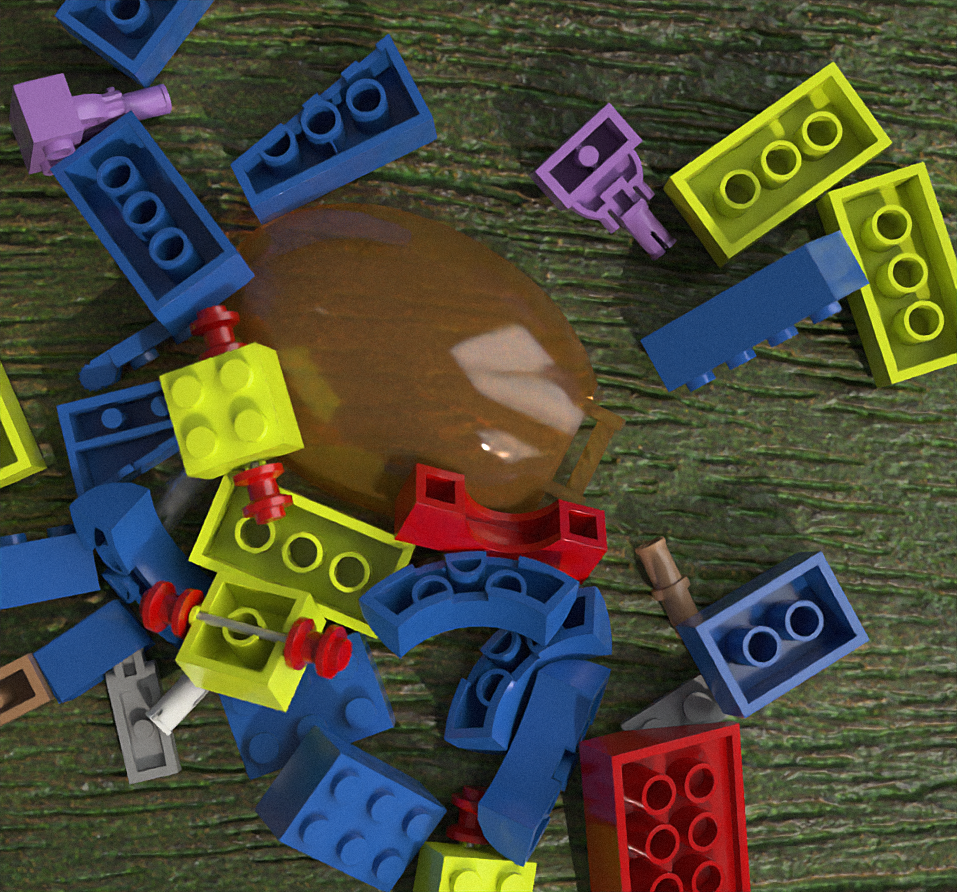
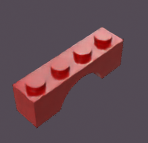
(442, 516)

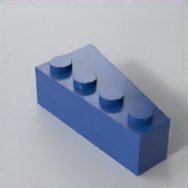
(337, 136)
(755, 311)
(45, 567)

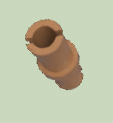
(668, 583)

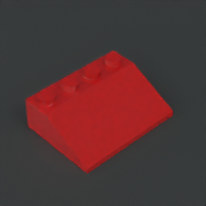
(666, 810)

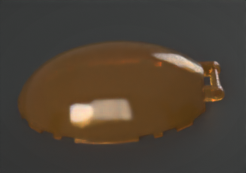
(417, 352)

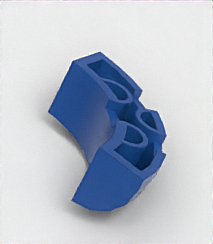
(133, 544)
(468, 592)
(499, 687)
(541, 756)

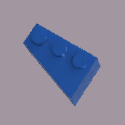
(117, 435)

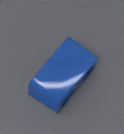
(91, 648)

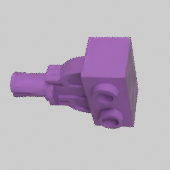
(55, 124)
(597, 175)

